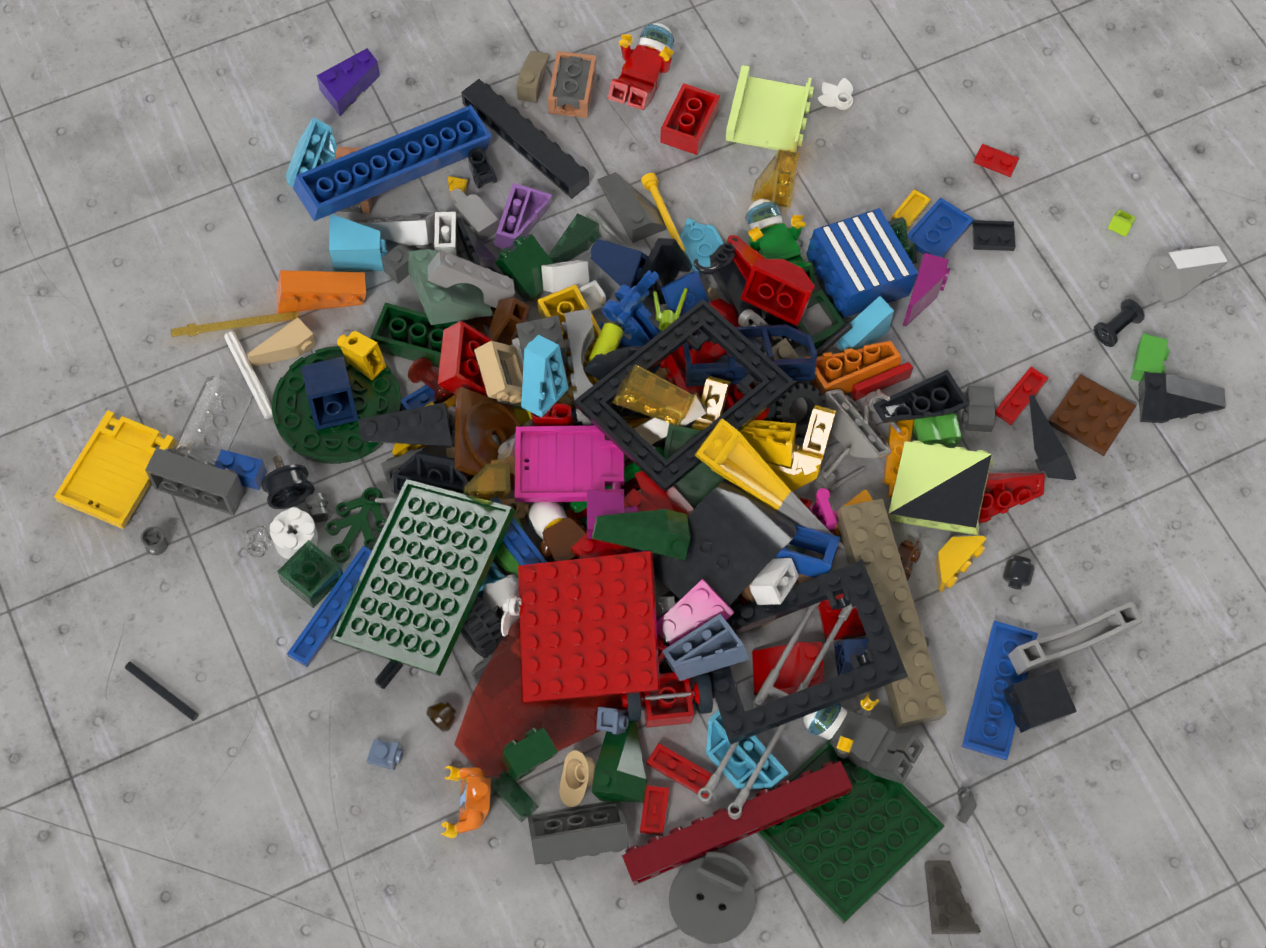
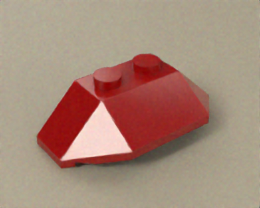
(709, 352)

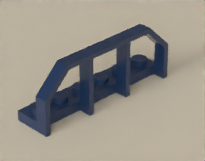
(797, 369)

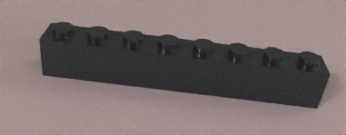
(526, 138)

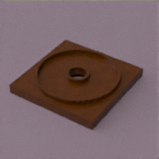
(474, 423)

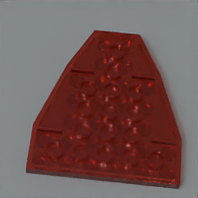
(500, 716)

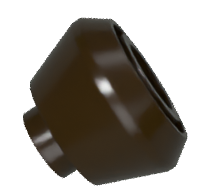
(442, 715)

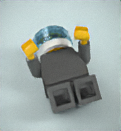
(866, 740)

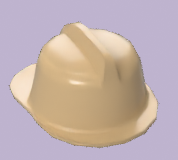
(576, 777)

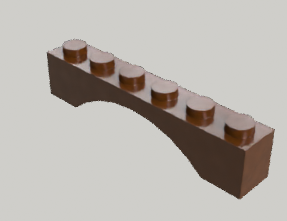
(506, 316)

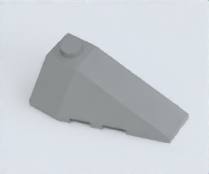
(1181, 271)

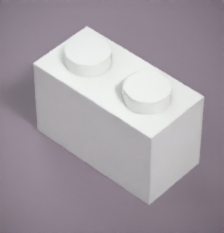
(446, 232)
(564, 274)
(774, 581)

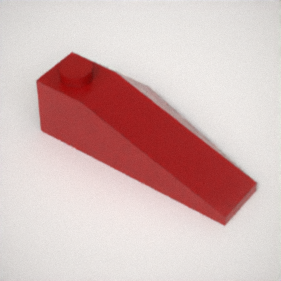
(1009, 490)

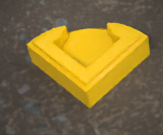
(457, 183)

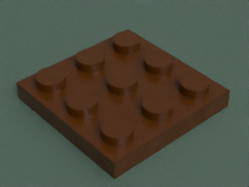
(1092, 414)

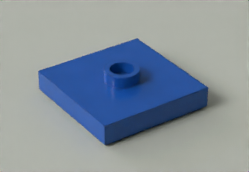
(673, 291)

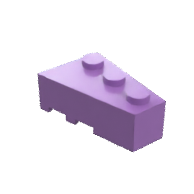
(521, 213)

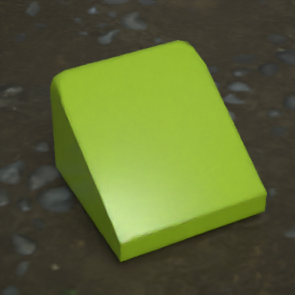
(1122, 222)

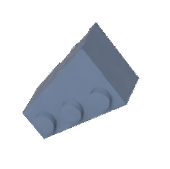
(705, 650)

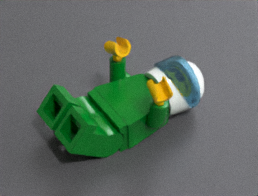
(772, 237)

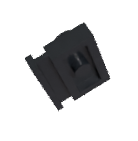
(993, 235)

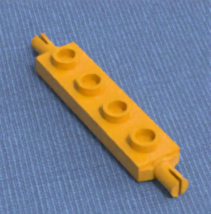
(896, 444)

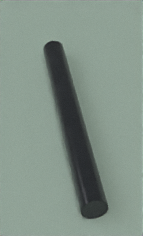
(161, 691)

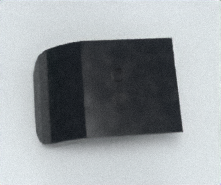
(728, 544)

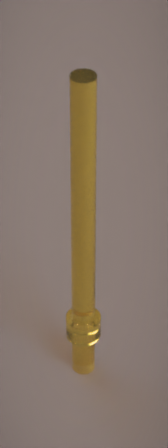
(193, 329)

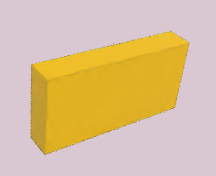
(912, 207)

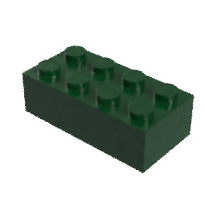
(409, 334)

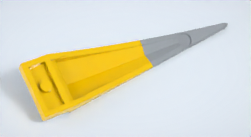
(738, 462)

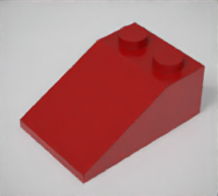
(793, 670)

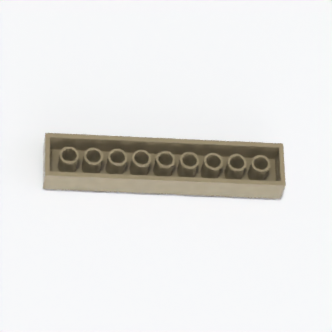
(869, 537)

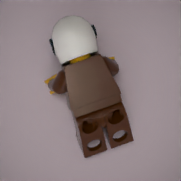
(556, 529)

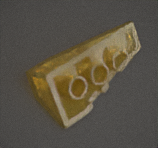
(490, 481)

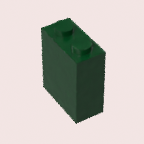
(523, 265)

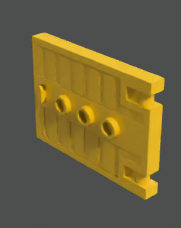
(112, 470)

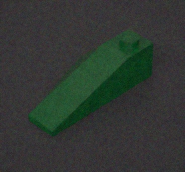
(656, 531)
(620, 768)

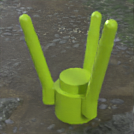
(668, 317)

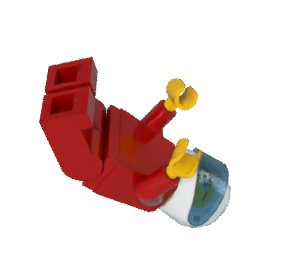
(643, 66)

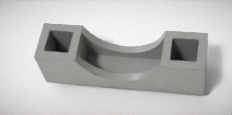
(450, 270)

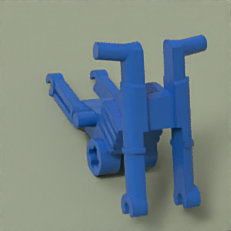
(631, 313)

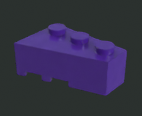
(348, 79)

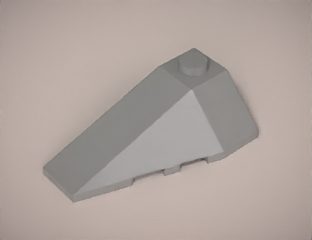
(411, 230)

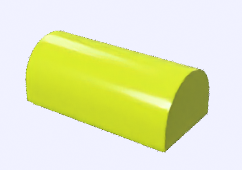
(607, 340)

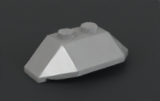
(851, 431)

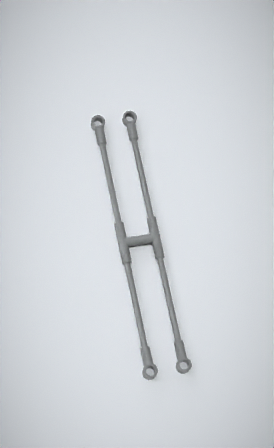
(768, 689)

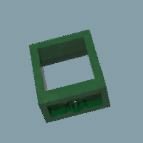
(820, 297)

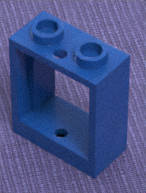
(813, 541)

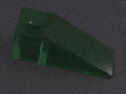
(576, 239)

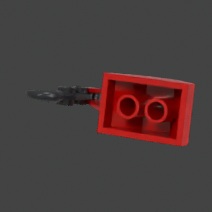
(770, 283)

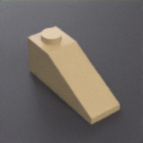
(285, 344)

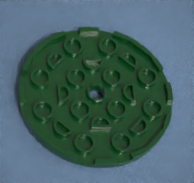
(339, 442)

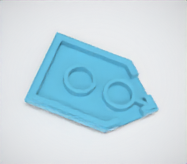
(700, 242)

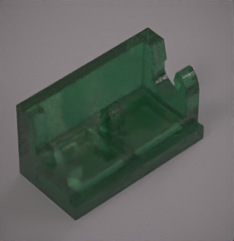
(513, 796)

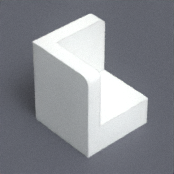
(593, 296)

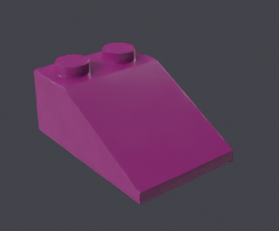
(930, 279)

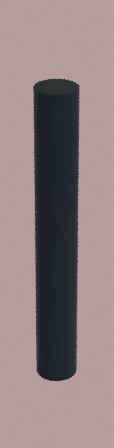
(833, 339)

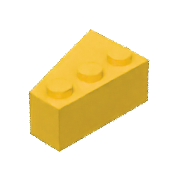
(772, 440)

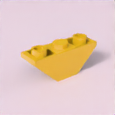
(956, 558)

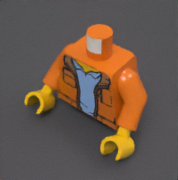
(473, 800)

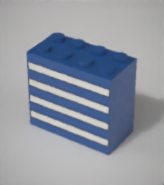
(861, 262)

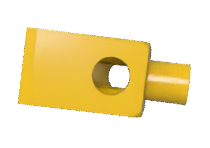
(362, 354)

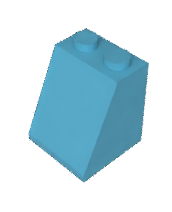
(355, 246)

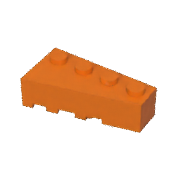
(319, 290)
(853, 366)

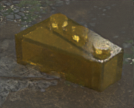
(778, 179)
(653, 396)

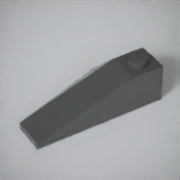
(633, 210)

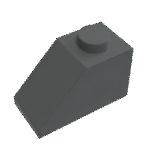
(396, 262)

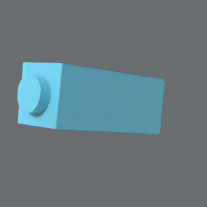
(868, 326)

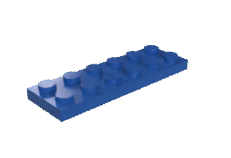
(990, 718)

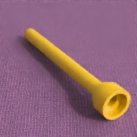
(650, 183)

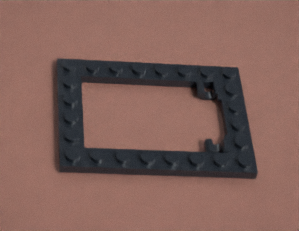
(711, 326)
(882, 654)

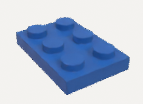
(939, 228)

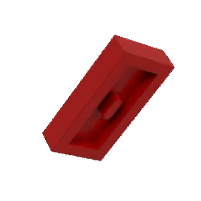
(996, 160)
(654, 810)

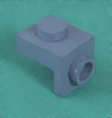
(612, 719)

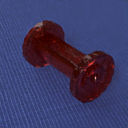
(421, 372)

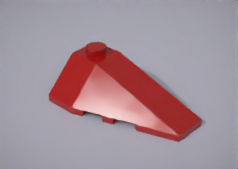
(668, 500)

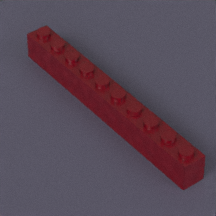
(720, 830)

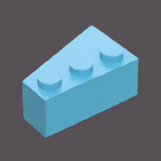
(542, 376)

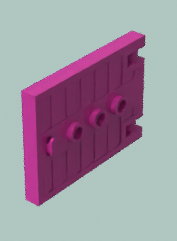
(565, 463)

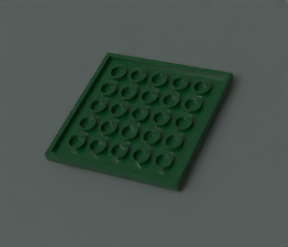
(854, 841)

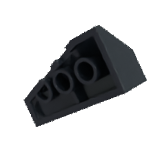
(475, 249)
(732, 285)
(1048, 448)

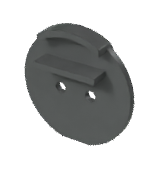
(721, 881)

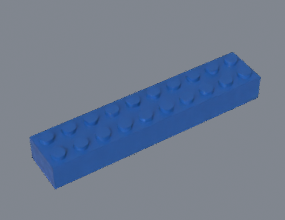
(391, 162)

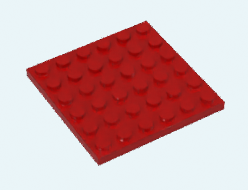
(588, 627)

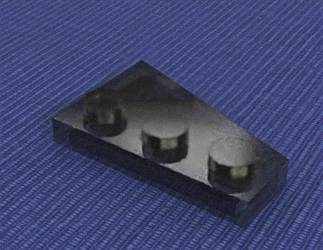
(946, 902)

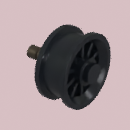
(287, 485)

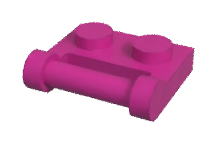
(823, 510)

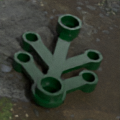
(358, 522)

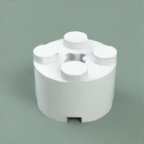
(290, 523)
(497, 592)

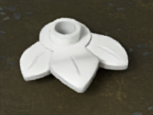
(834, 95)
(511, 613)

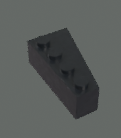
(414, 426)

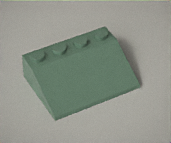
(444, 304)

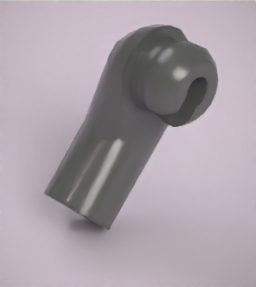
(967, 803)

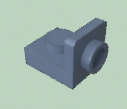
(385, 754)

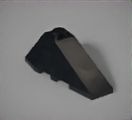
(1172, 397)
(927, 399)

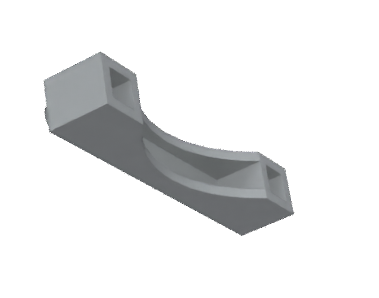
(580, 335)
(1051, 648)

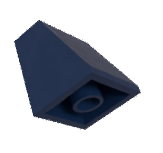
(618, 262)
(329, 393)

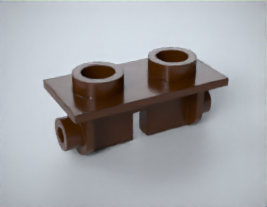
(908, 555)

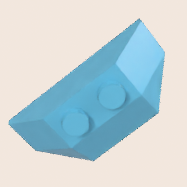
(312, 150)
(743, 758)

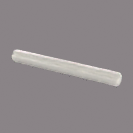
(249, 374)

